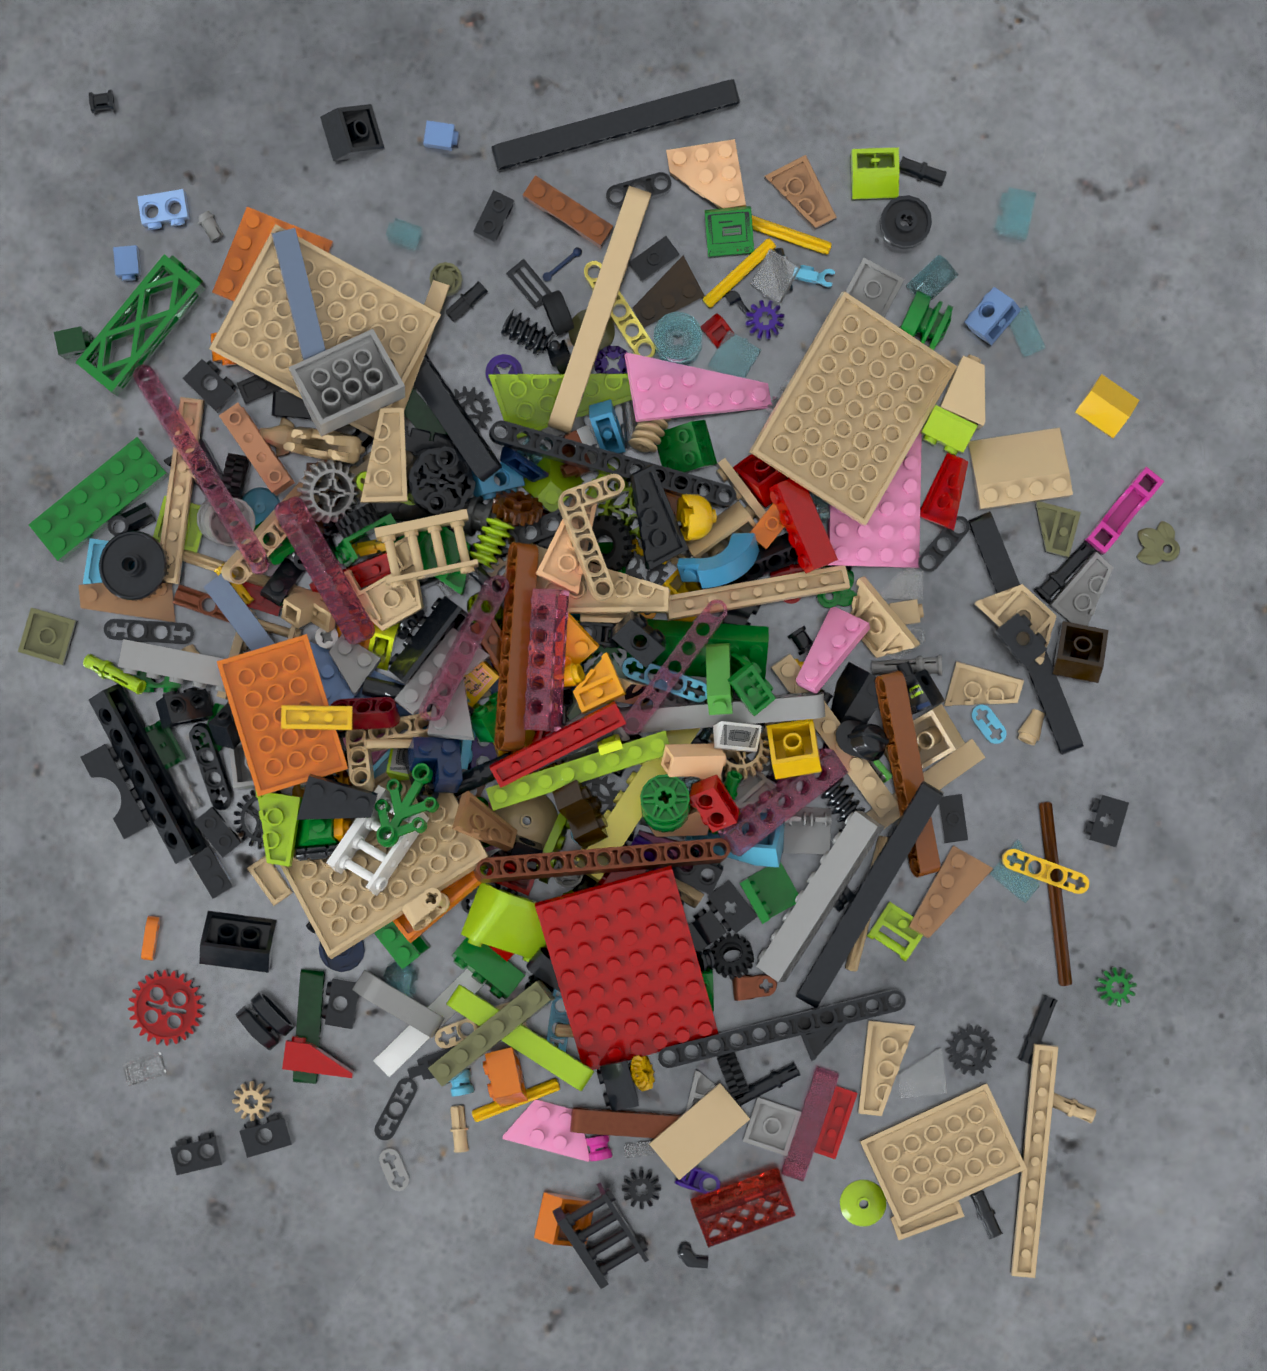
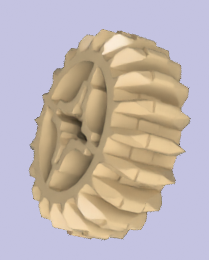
(741, 765)

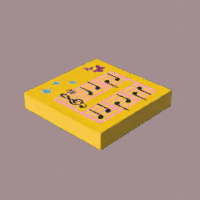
(479, 682)

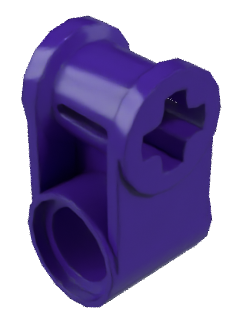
(696, 1180)

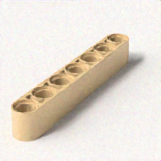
(277, 535)

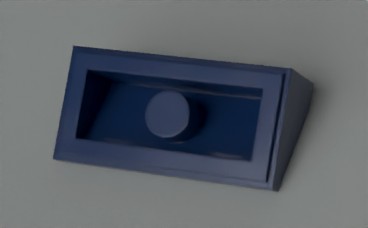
(522, 465)

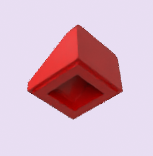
(715, 329)

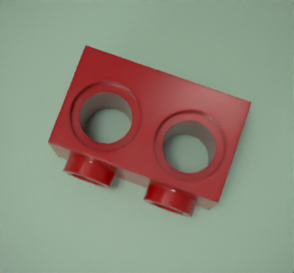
(717, 802)

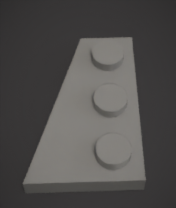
(1081, 594)

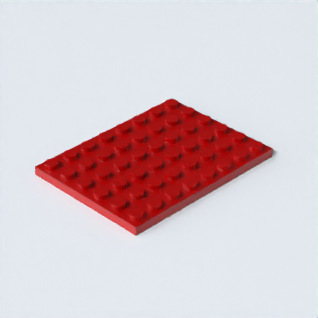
(626, 967)

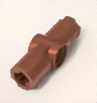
(195, 601)

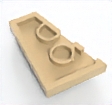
(981, 686)
(932, 1220)

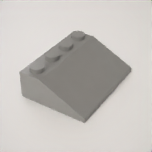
(347, 382)

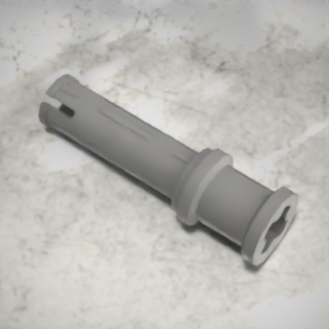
(931, 664)

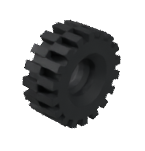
(621, 540)

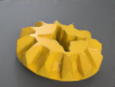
(642, 1072)

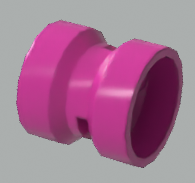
(596, 1142)

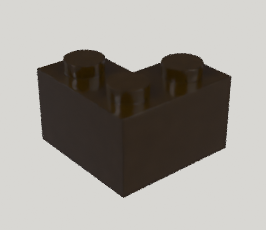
(582, 813)

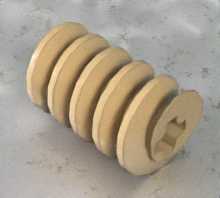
(647, 435)

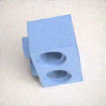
(163, 202)

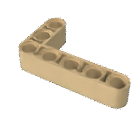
(586, 532)
(357, 750)

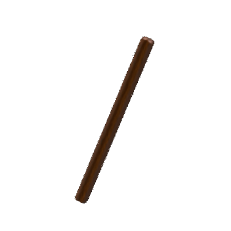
(1055, 895)

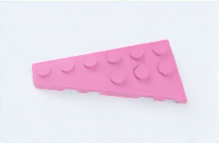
(678, 390)

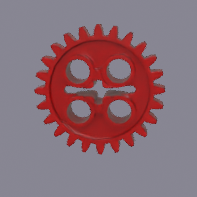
(161, 1028)

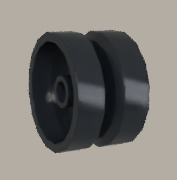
(908, 209)
(264, 1020)

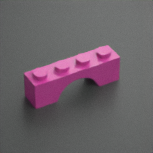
(1124, 510)

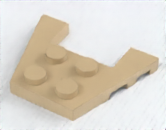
(389, 605)

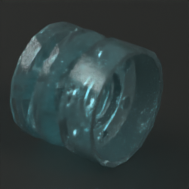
(676, 326)

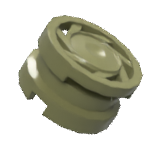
(447, 274)

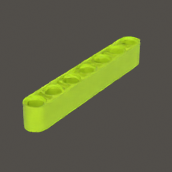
(524, 1040)

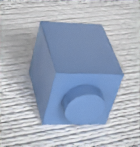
(440, 135)
(127, 262)

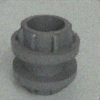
(477, 515)

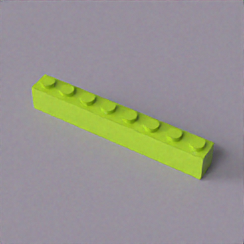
(580, 769)

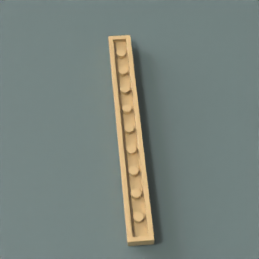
(1035, 1159)

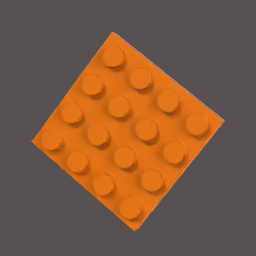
(247, 245)

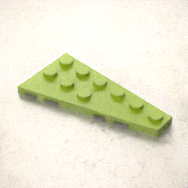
(531, 397)

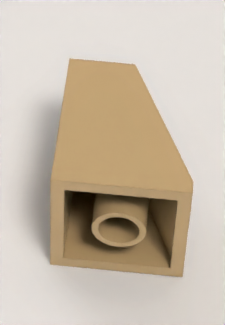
(967, 391)

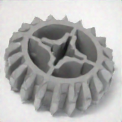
(347, 492)

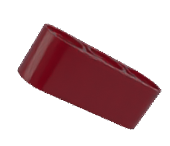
(372, 712)

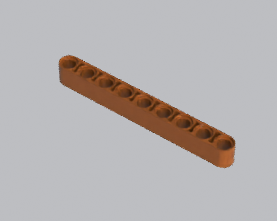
(514, 657)
(905, 764)

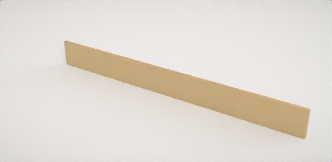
(435, 301)

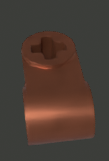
(749, 987)

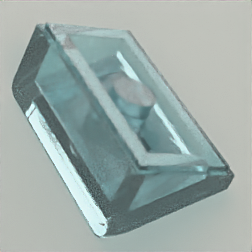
(933, 277)

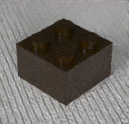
(1080, 652)

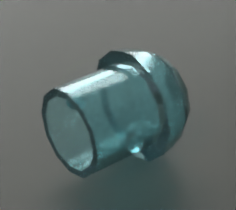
(401, 978)

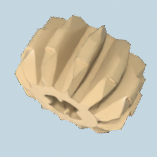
(257, 1095)

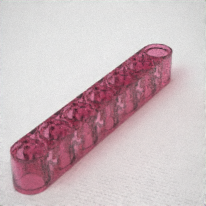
(324, 570)
(473, 641)
(677, 655)

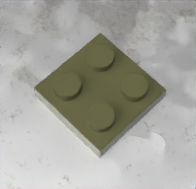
(47, 636)

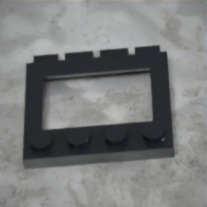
(416, 442)

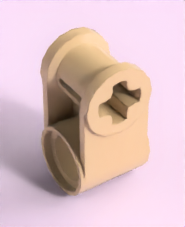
(425, 909)

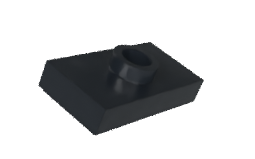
(654, 258)
(953, 818)

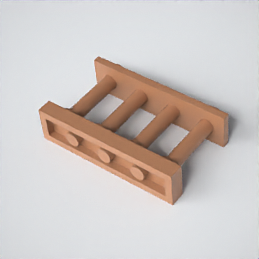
(256, 449)

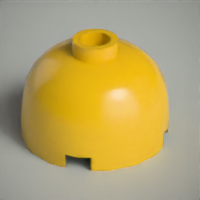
(695, 516)

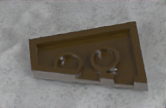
(670, 294)

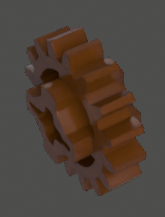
(517, 508)

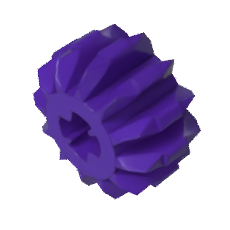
(758, 315)

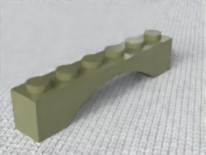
(491, 1033)

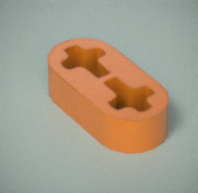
(150, 938)

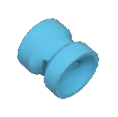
(462, 1089)

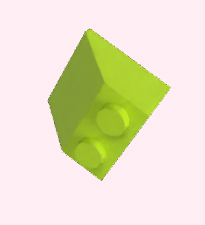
(948, 430)

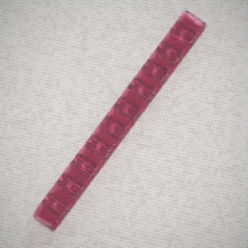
(205, 477)

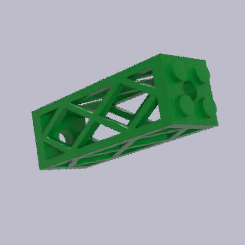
(140, 301)

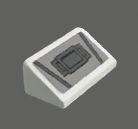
(736, 736)

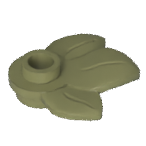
(1155, 542)

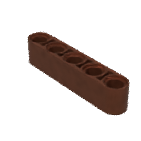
(620, 1122)

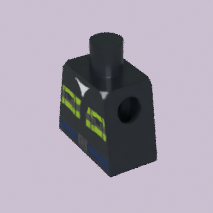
(921, 688)

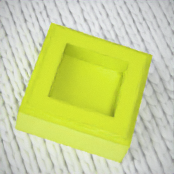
(610, 744)

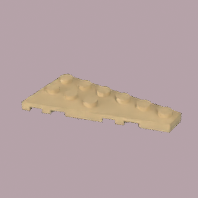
(627, 595)

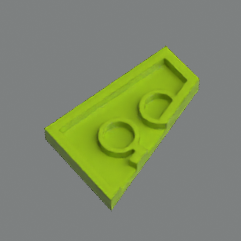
(279, 826)

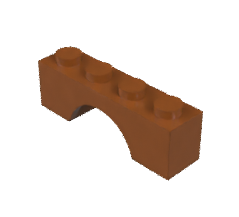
(568, 211)

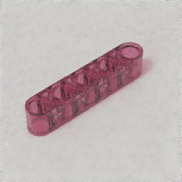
(810, 1123)

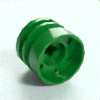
(925, 320)
(664, 816)

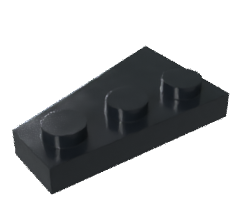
(335, 800)

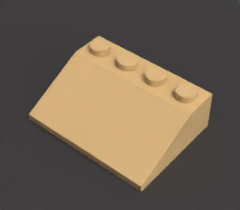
(1020, 469)

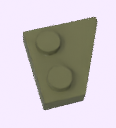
(1057, 527)

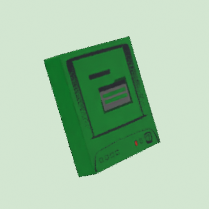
(729, 231)

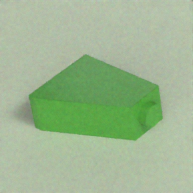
(717, 672)

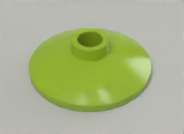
(859, 1191)

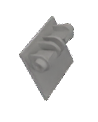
(808, 831)

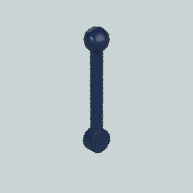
(548, 276)

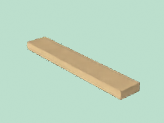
(940, 775)

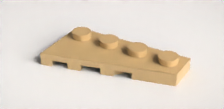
(387, 463)
(882, 1059)

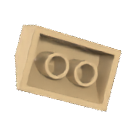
(732, 520)

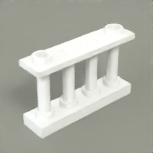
(355, 840)

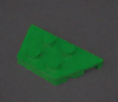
(455, 579)

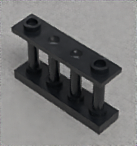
(590, 1253)

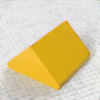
(1107, 406)

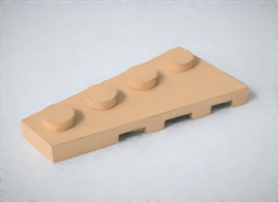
(560, 560)

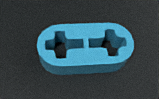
(983, 727)

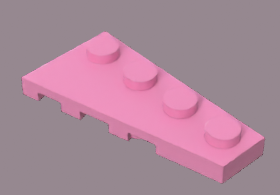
(831, 647)

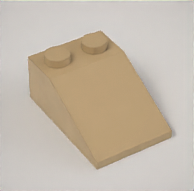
(935, 736)

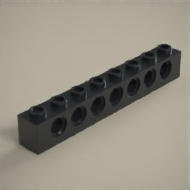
(147, 773)

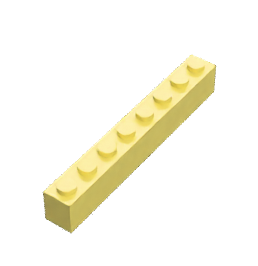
(628, 803)

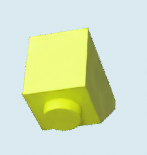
(383, 644)

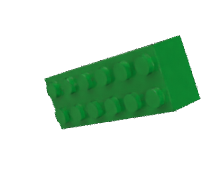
(98, 498)
(743, 640)

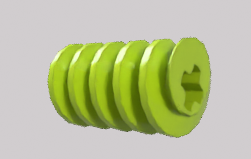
(490, 541)

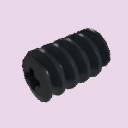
(526, 333)
(841, 800)

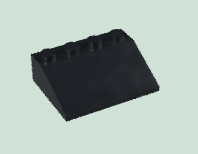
(430, 634)

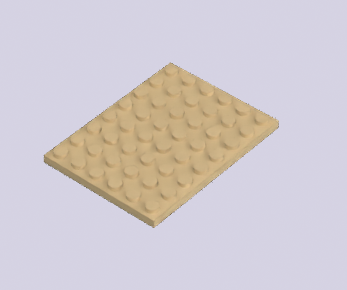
(347, 303)
(853, 408)
(343, 907)

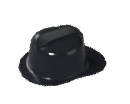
(862, 740)

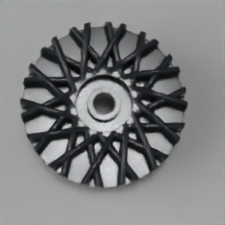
(149, 565)

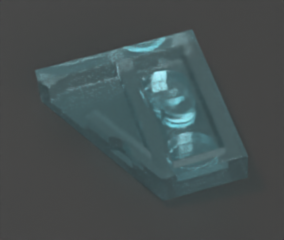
(1017, 883)

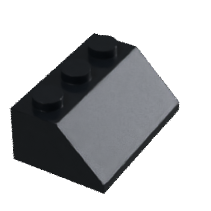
(237, 941)

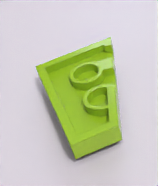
(556, 840)

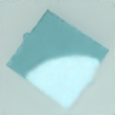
(734, 356)

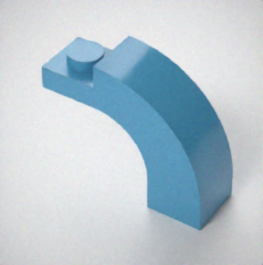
(723, 567)

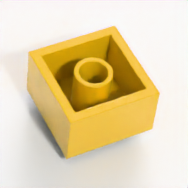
(793, 748)

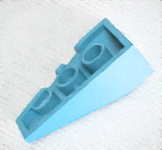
(764, 853)

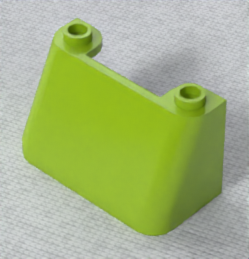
(504, 922)

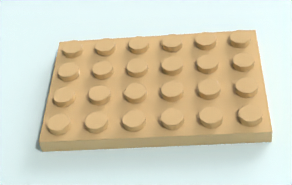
(943, 1155)

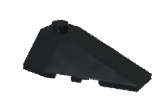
(854, 695)

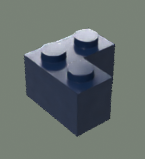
(442, 757)

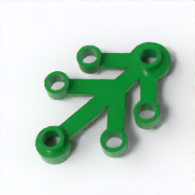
(403, 808)

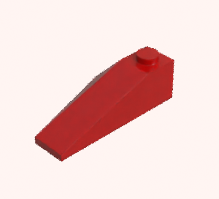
(759, 477)

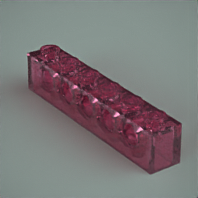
(553, 651)
(740, 843)

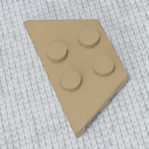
(1022, 601)
(886, 630)

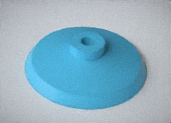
(261, 502)

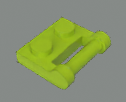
(898, 922)

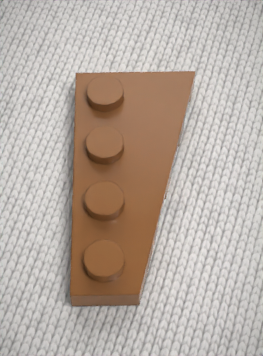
(156, 607)
(951, 886)

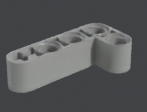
(398, 1004)

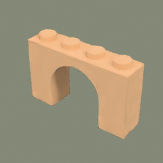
(693, 761)

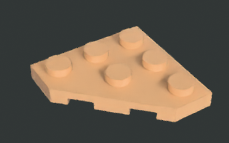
(710, 171)

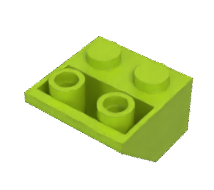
(875, 173)

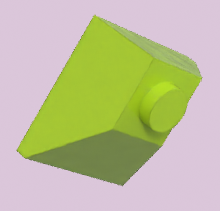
(551, 487)

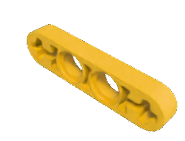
(1046, 868)

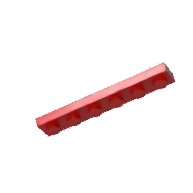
(557, 744)

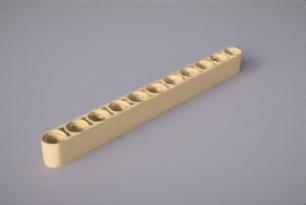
(599, 309)

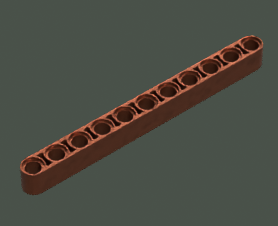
(593, 867)

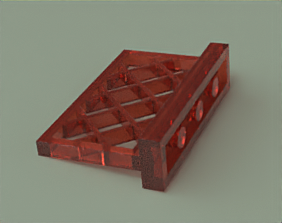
(738, 1196)

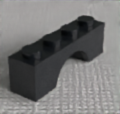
(130, 817)

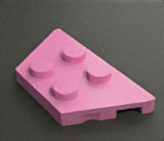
(548, 1128)

